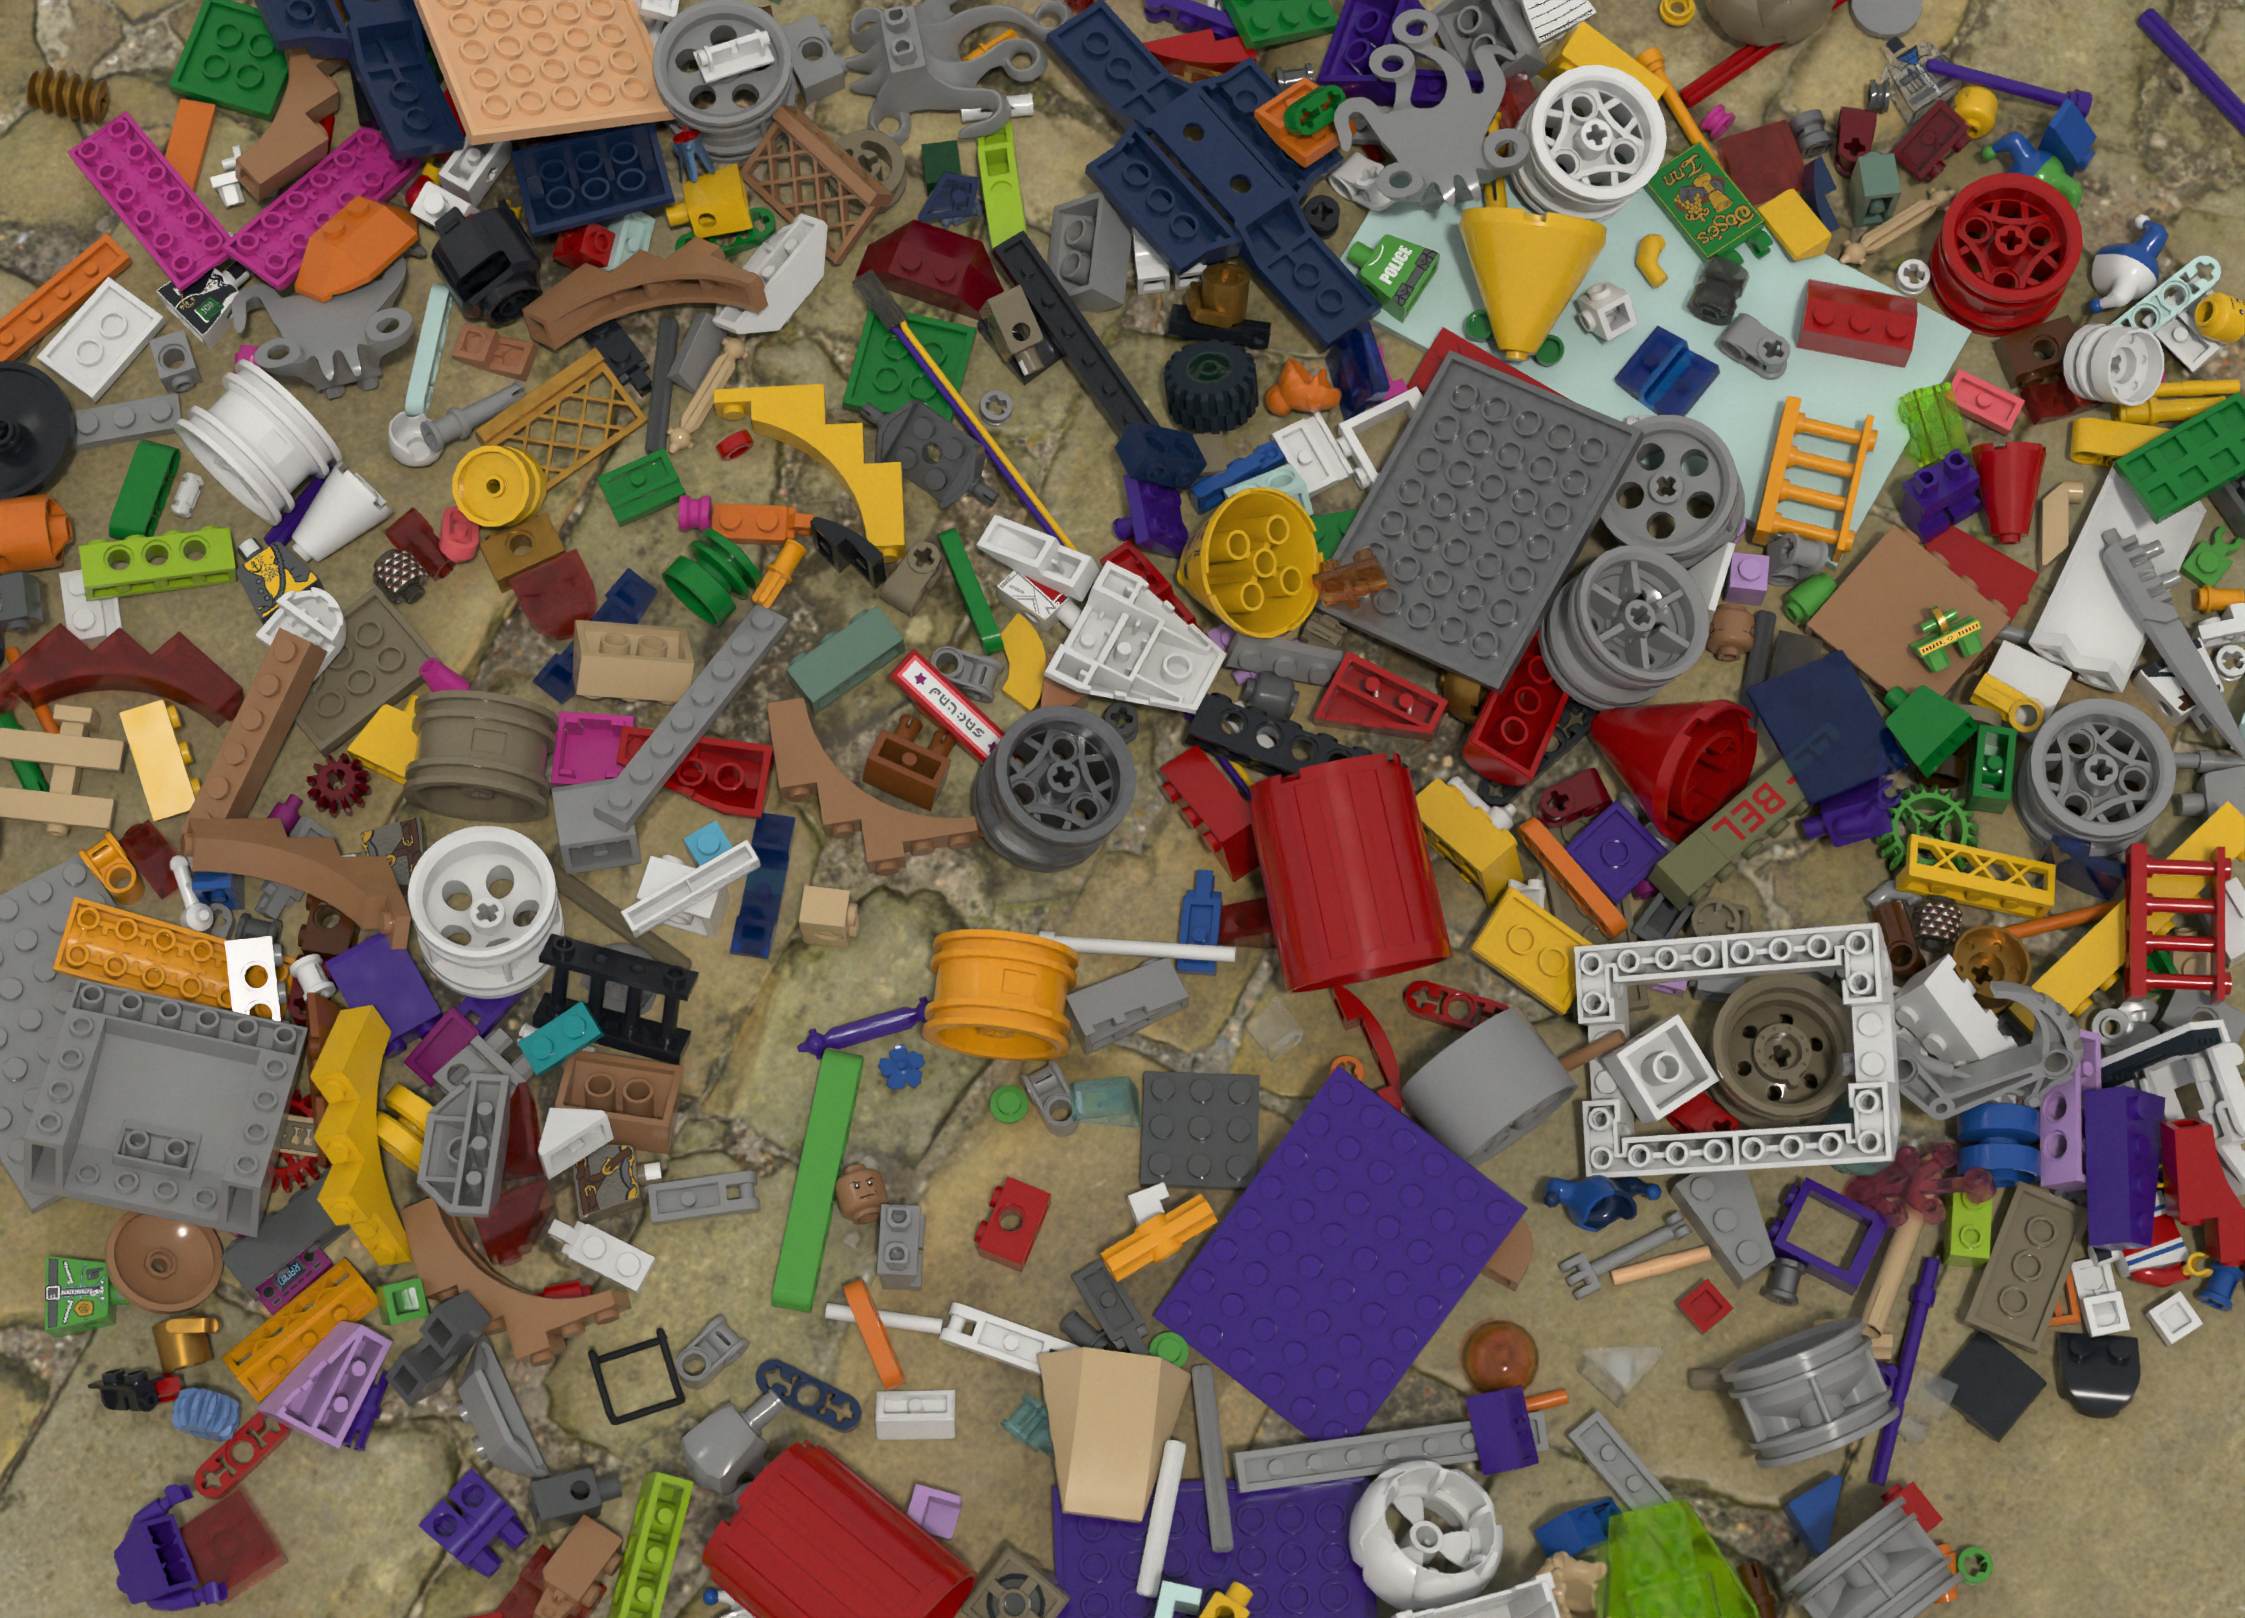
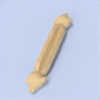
(1897, 226)
(704, 396)

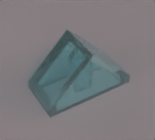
(1106, 1102)

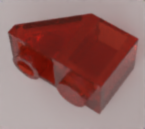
(151, 856)

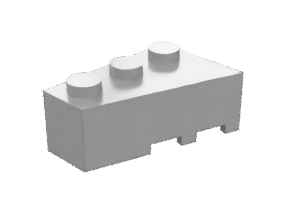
(1727, 1220)

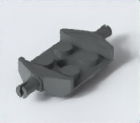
(906, 438)

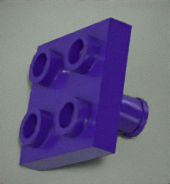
(1153, 518)

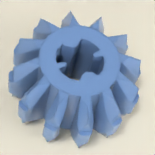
(205, 1414)

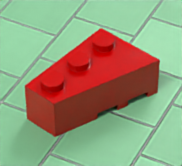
(1379, 703)
(1212, 810)

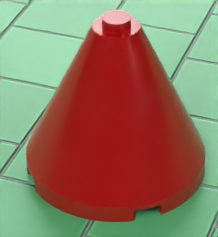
(1679, 758)

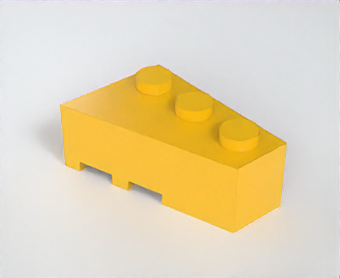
(1588, 47)
(1469, 840)

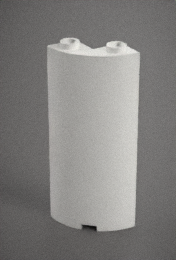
(2087, 615)

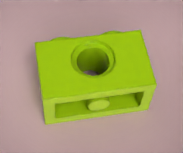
(1966, 1231)

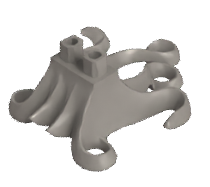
(919, 67)
(1441, 145)
(335, 338)

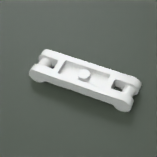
(999, 1338)

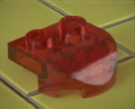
(556, 595)

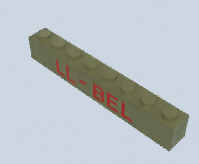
(1733, 834)

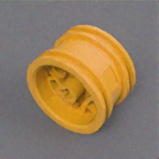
(1000, 995)

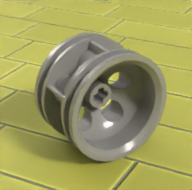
(727, 130)
(1692, 537)
(1810, 1392)
(1876, 1571)

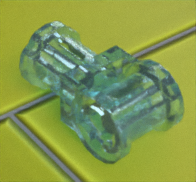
(1035, 1430)

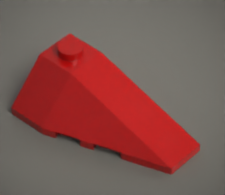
(716, 773)

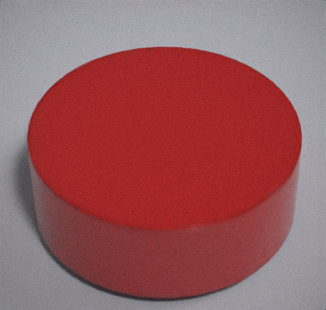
(735, 445)

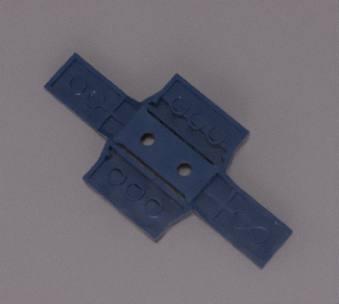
(388, 60)
(1168, 208)

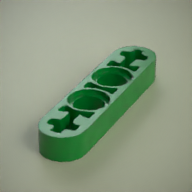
(970, 591)

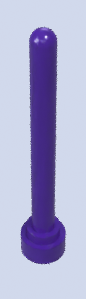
(2080, 98)

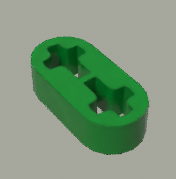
(1312, 103)

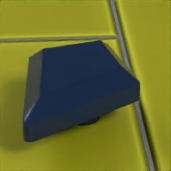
(950, 197)

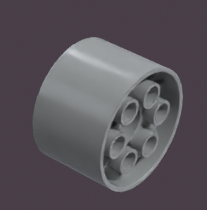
(1489, 1087)

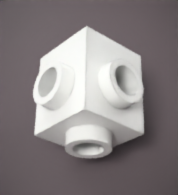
(1607, 310)

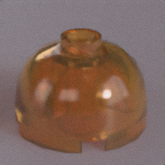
(1499, 1357)

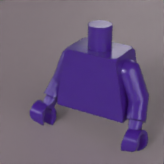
(1854, 814)
(156, 1561)

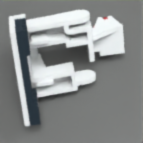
(2210, 1064)

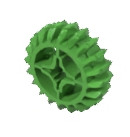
(1917, 822)

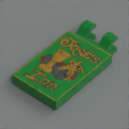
(1707, 206)

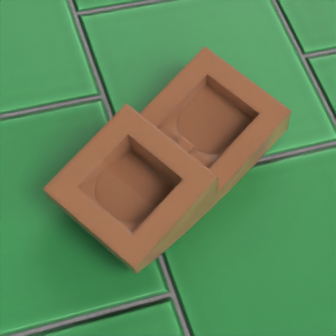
(493, 353)

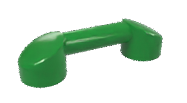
(1480, 331)

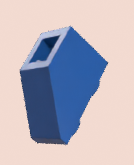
(1578, 1529)

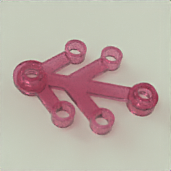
(1873, 1190)

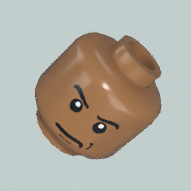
(860, 1194)

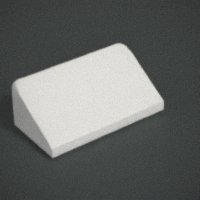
(915, 1415)

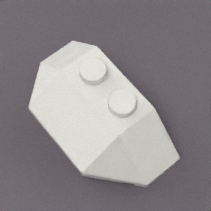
(790, 268)

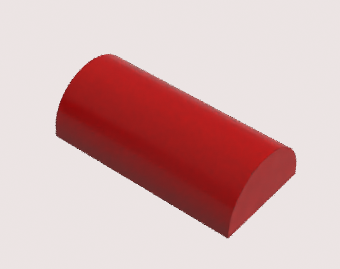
(1518, 724)

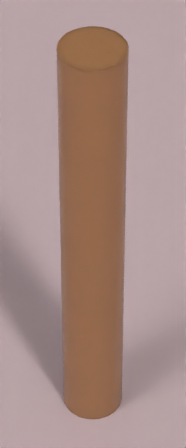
(1593, 1050)

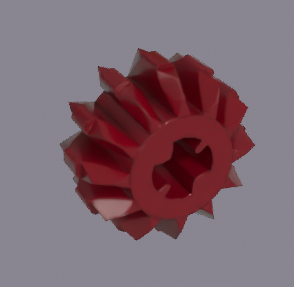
(335, 772)

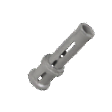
(459, 422)

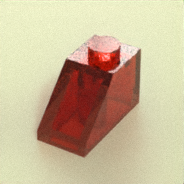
(1247, 925)

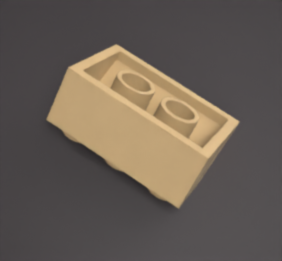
(631, 661)

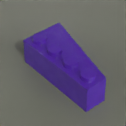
(2122, 1165)

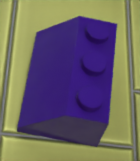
(1361, 30)

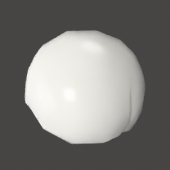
(407, 441)

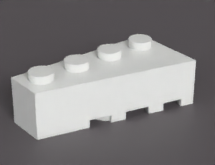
(1950, 1020)

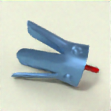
(685, 145)

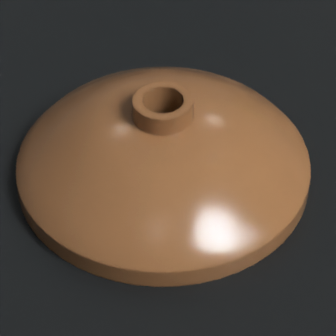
(183, 1250)

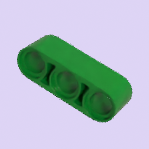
(144, 490)

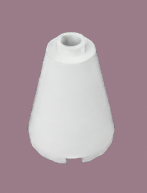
(338, 514)

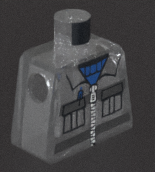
(1911, 85)

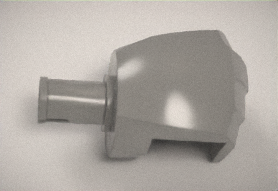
(730, 1444)

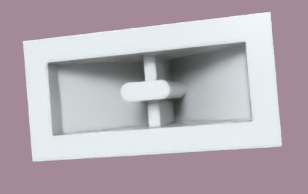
(571, 1137)

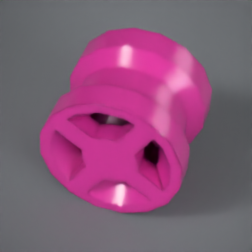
(694, 513)

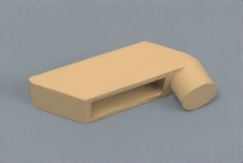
(2054, 522)

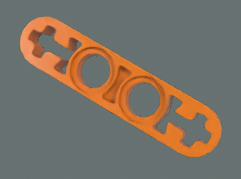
(1572, 878)

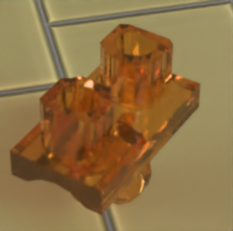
(1350, 580)

